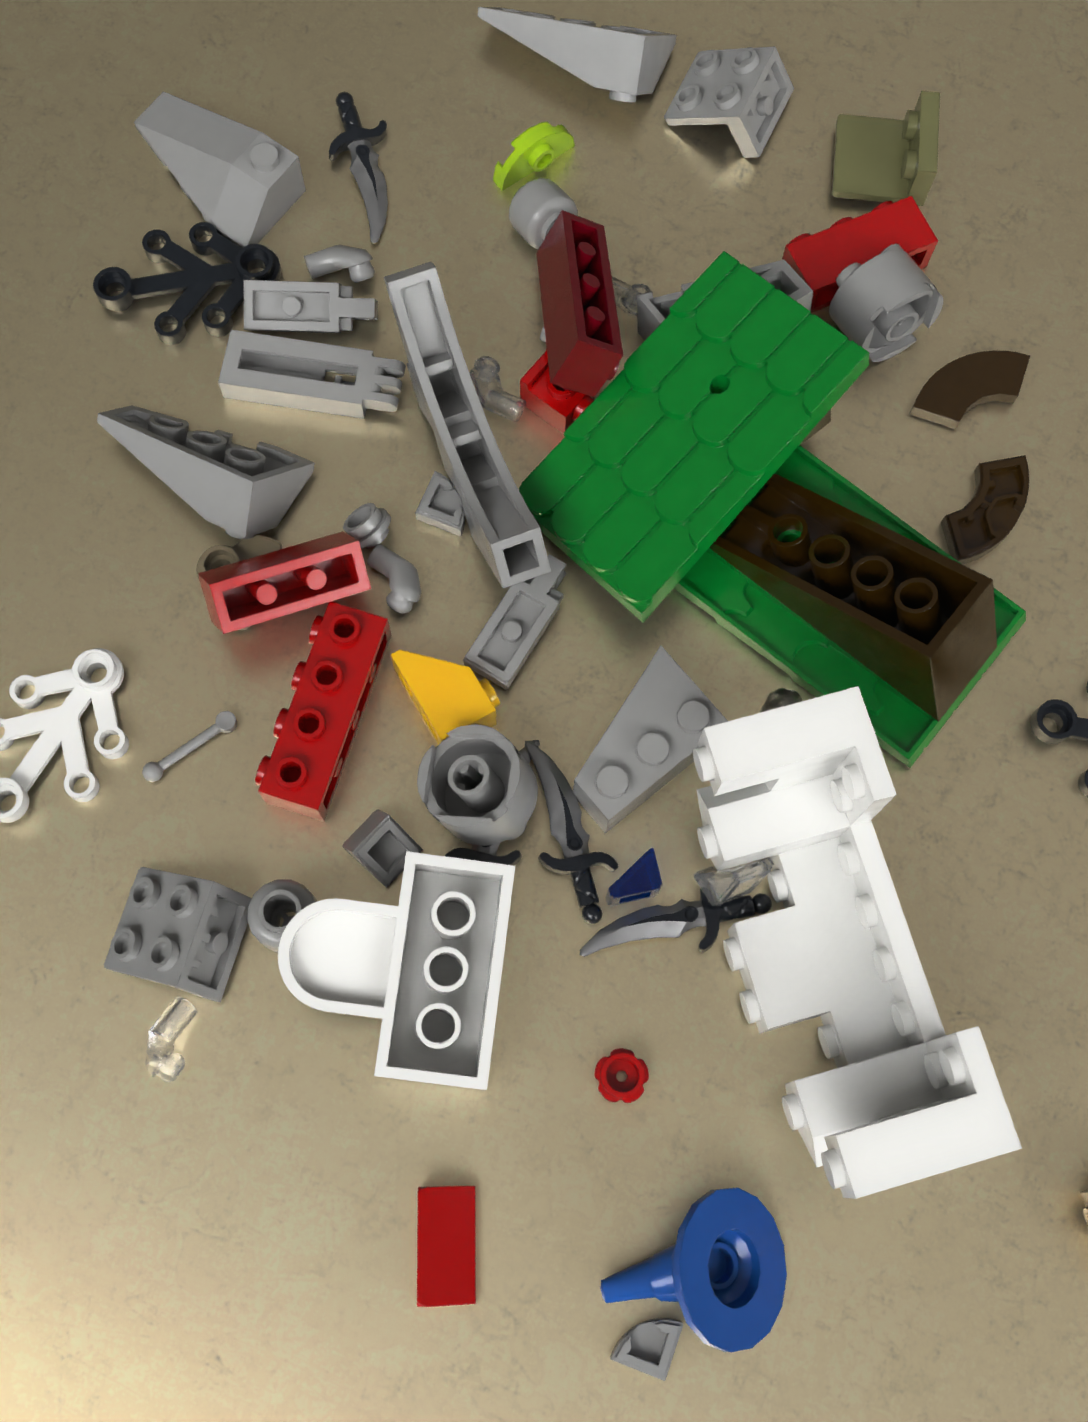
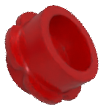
(636, 1072)

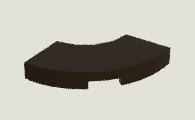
(968, 383)
(991, 513)

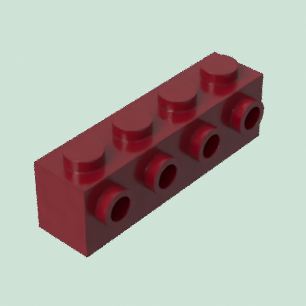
(578, 305)

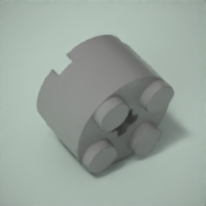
(884, 303)
(478, 785)

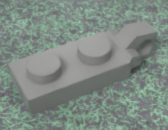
(304, 306)
(516, 626)

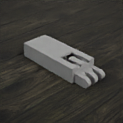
(294, 372)

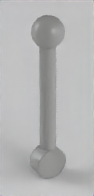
(225, 723)

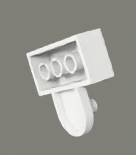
(416, 965)

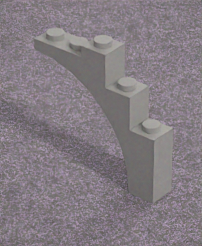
(471, 458)

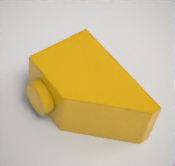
(445, 693)

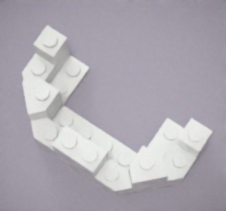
(903, 1091)

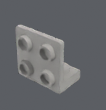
(737, 89)
(179, 932)

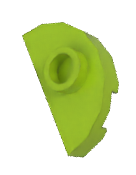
(533, 152)

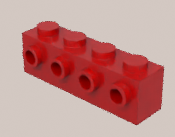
(324, 711)

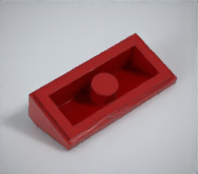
(446, 1246)

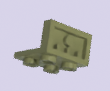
(887, 156)

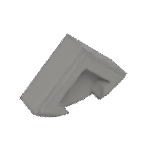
(442, 506)
(649, 1346)

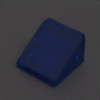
(637, 883)

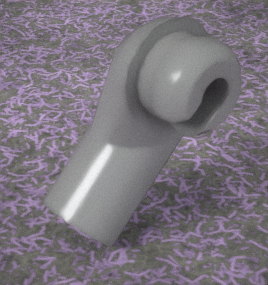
(339, 258)
(402, 578)

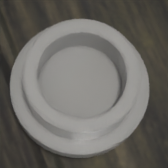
(368, 525)

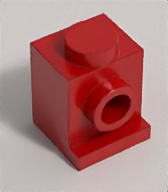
(547, 402)

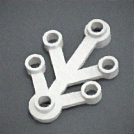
(63, 726)

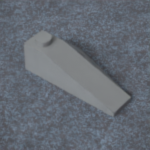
(605, 57)
(226, 168)
(220, 480)

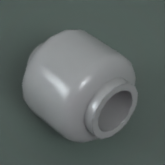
(537, 208)
(271, 904)

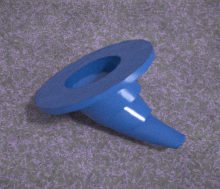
(720, 1270)

